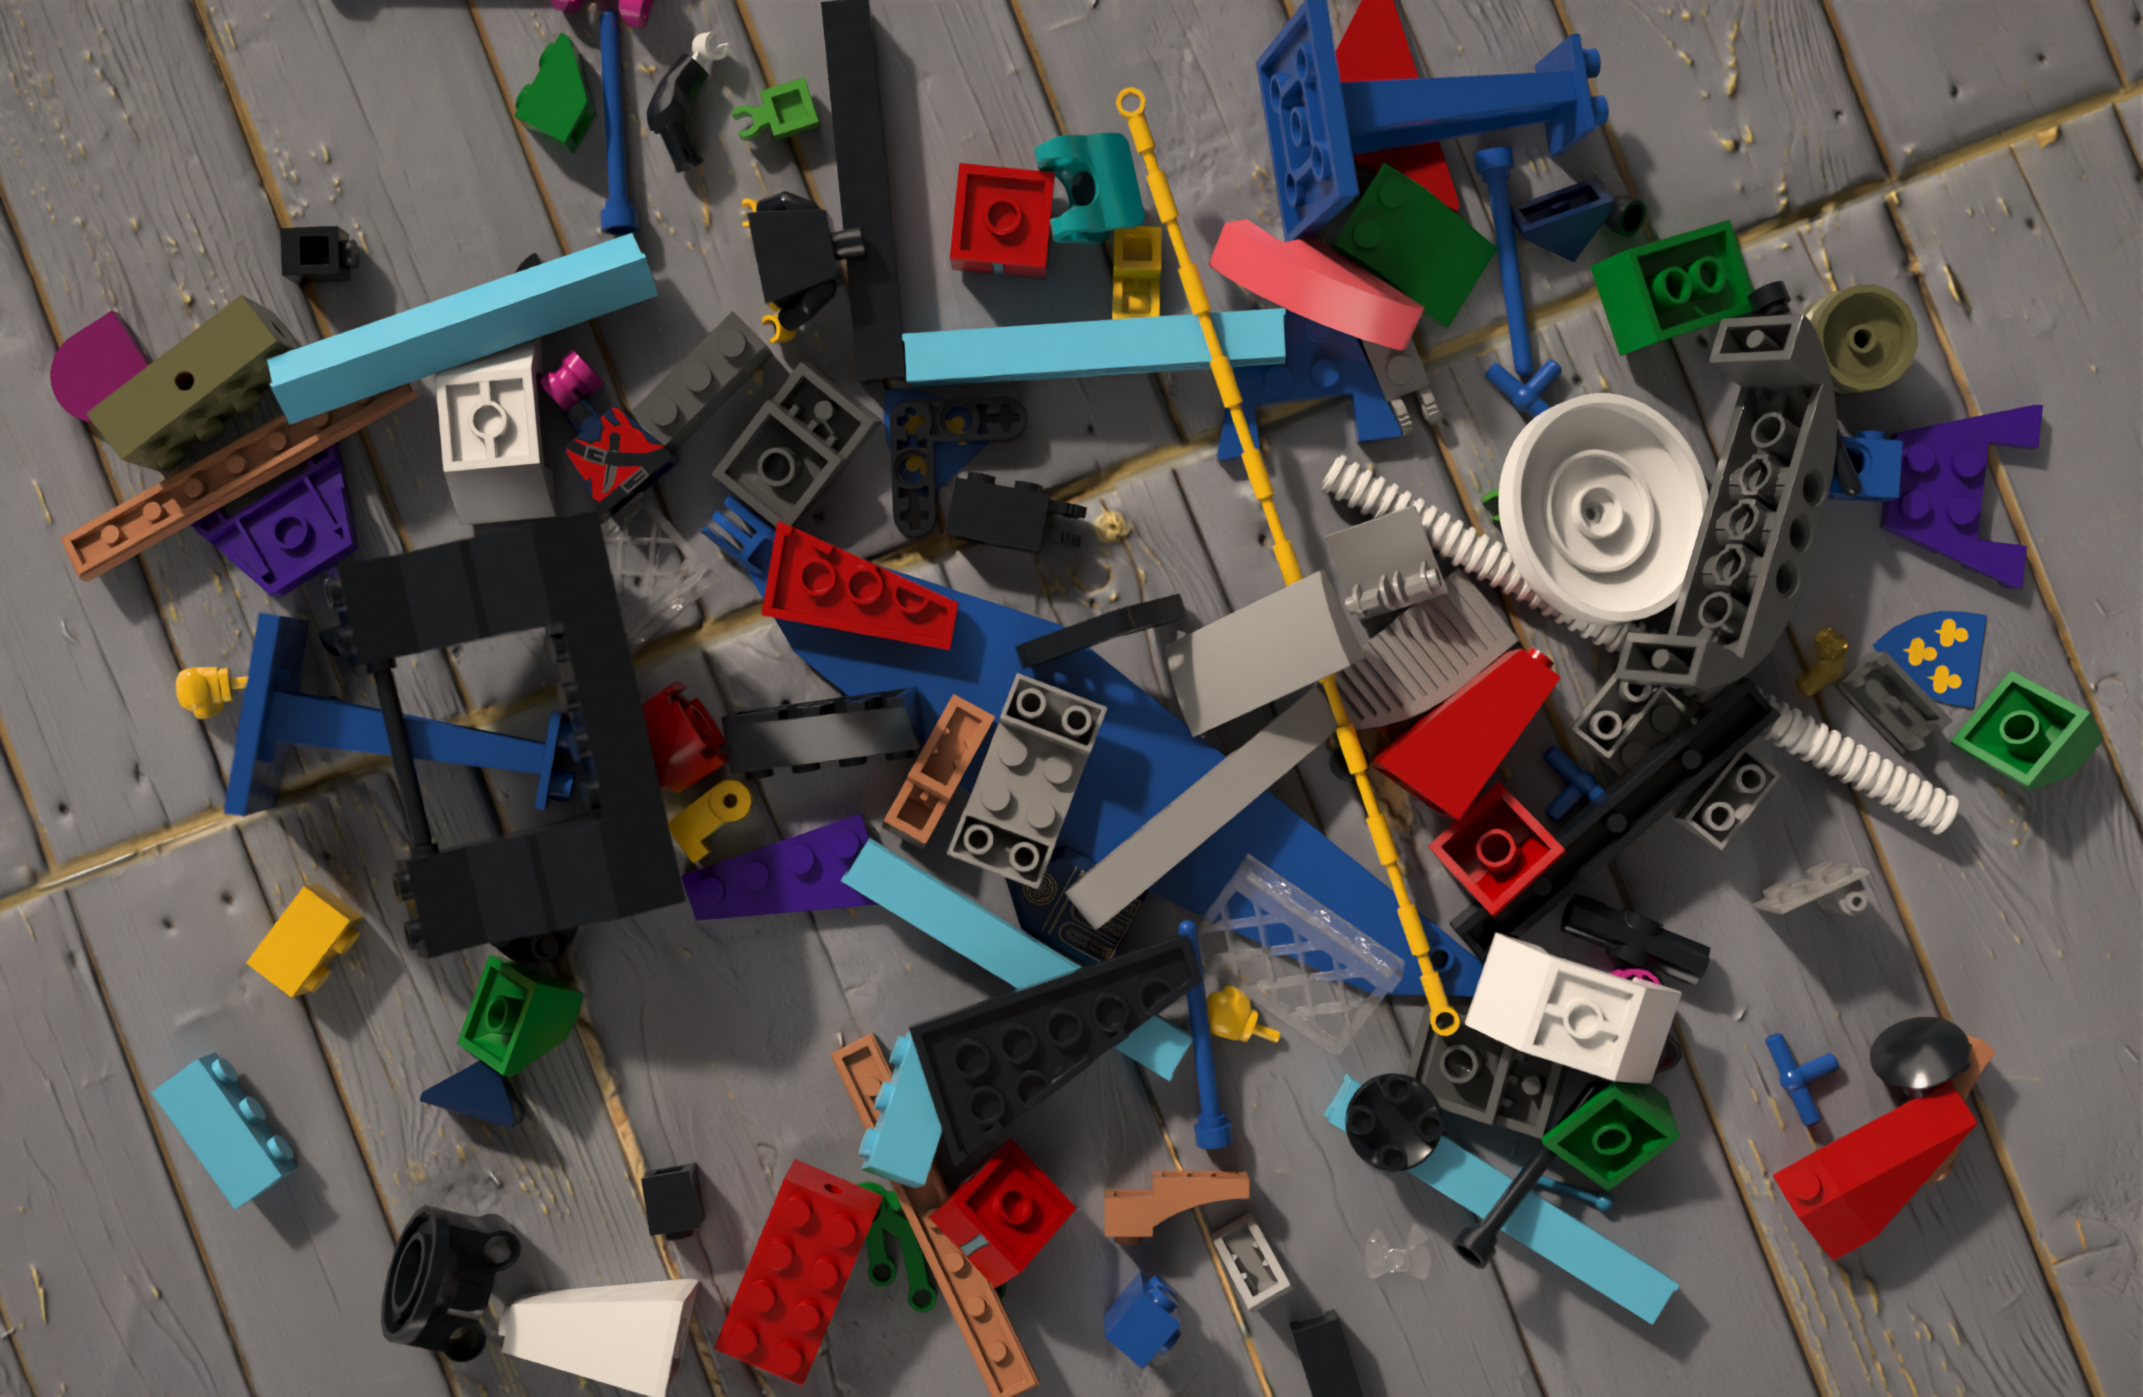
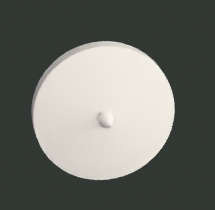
(1602, 508)

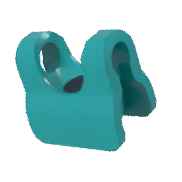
(1098, 185)

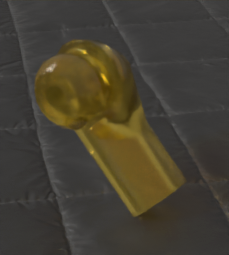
(1830, 665)

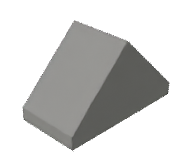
(1251, 1262)

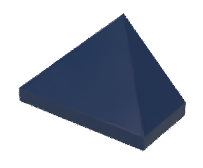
(1564, 218)
(478, 1093)

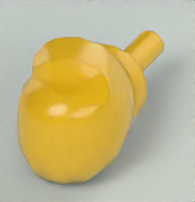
(206, 690)
(1233, 1018)

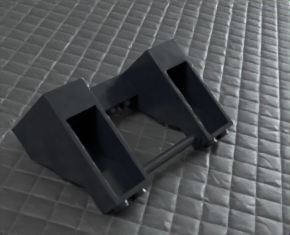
(553, 873)

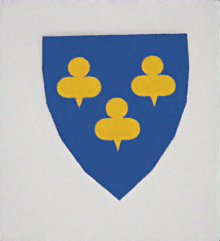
(948, 457)
(1939, 653)

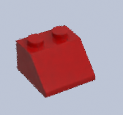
(1496, 849)

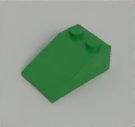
(1415, 244)
(1673, 286)

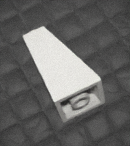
(606, 1333)

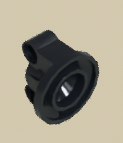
(444, 1280)

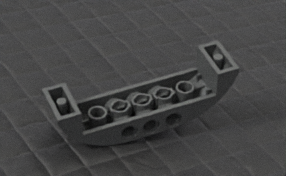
(1758, 511)

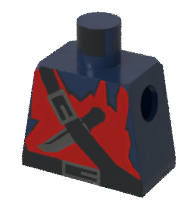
(615, 455)

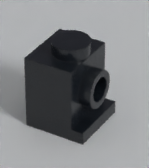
(304, 247)

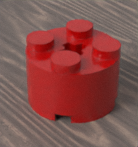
(682, 738)

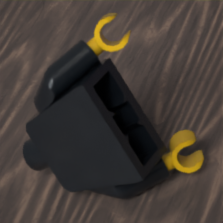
(798, 258)

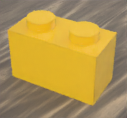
(306, 941)

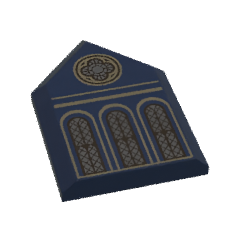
(1057, 921)

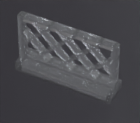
(662, 602)
(1323, 930)

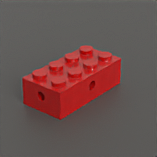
(798, 1272)

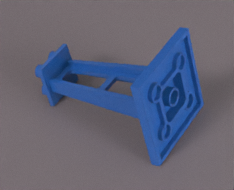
(1322, 122)
(280, 715)

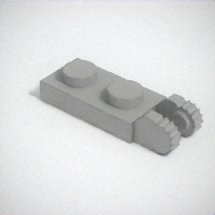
(1400, 375)

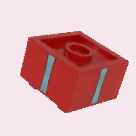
(1002, 221)
(1003, 1213)

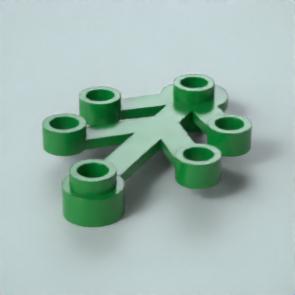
(911, 1249)

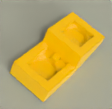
(1136, 272)

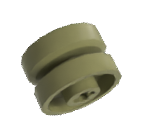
(1865, 337)

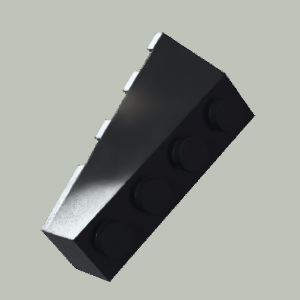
(824, 731)

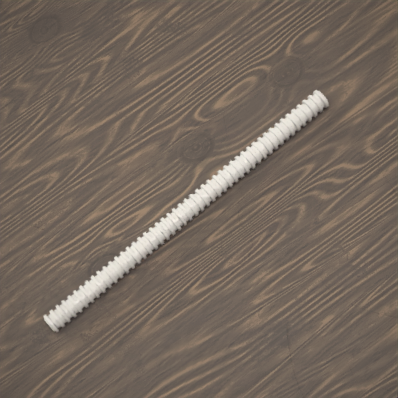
(1791, 729)

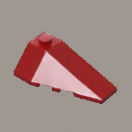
(1866, 1177)

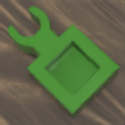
(785, 110)

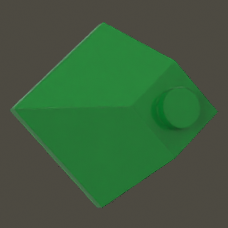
(2029, 733)
(517, 1015)
(1615, 1132)

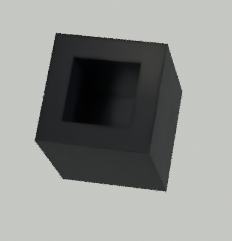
(673, 1201)

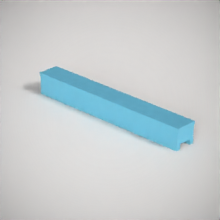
(460, 328)
(1091, 348)
(992, 942)
(1536, 1222)

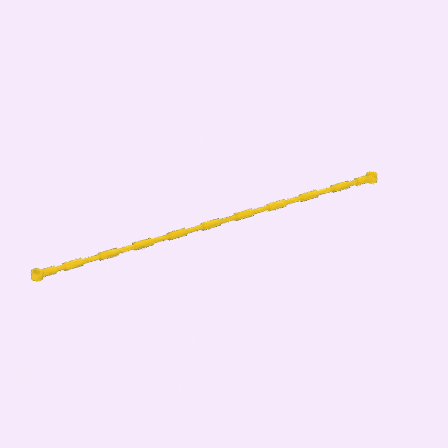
(1284, 553)

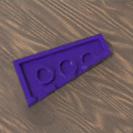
(783, 876)

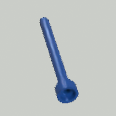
(1495, 169)
(619, 214)
(1213, 1127)

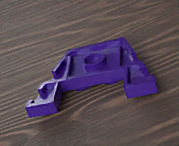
(1945, 485)
(291, 529)

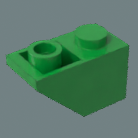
(559, 98)

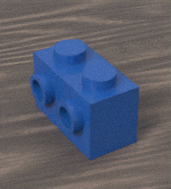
(1143, 1319)

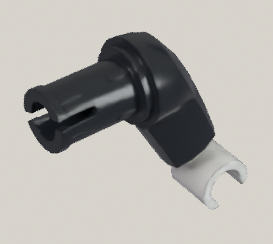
(673, 100)

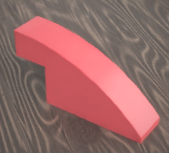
(1316, 284)

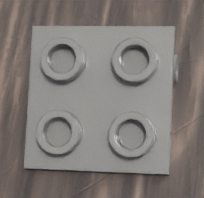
(1386, 564)
(1830, 885)

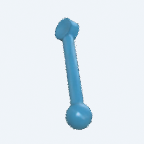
(1603, 1200)

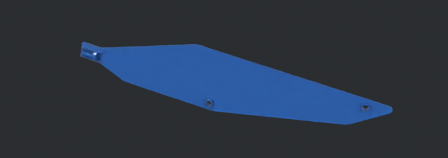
(1132, 773)

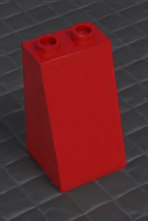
(1464, 738)

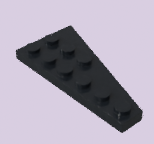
(1024, 1045)

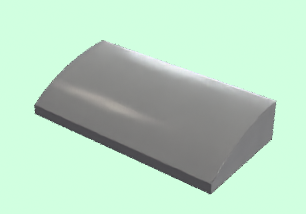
(1261, 653)

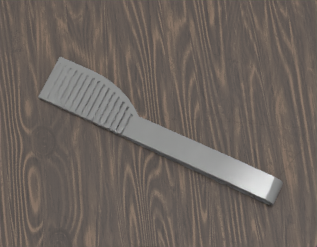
(1405, 672)

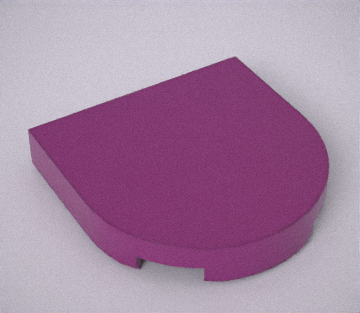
(95, 364)

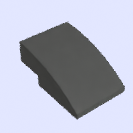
(796, 446)
(1486, 1077)

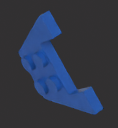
(1316, 366)

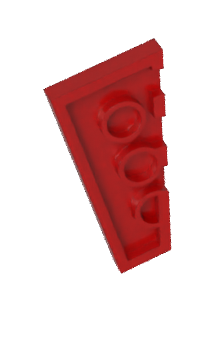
(840, 591)

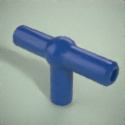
(1525, 397)
(1581, 784)
(1795, 1078)

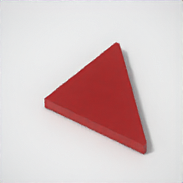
(1378, 50)

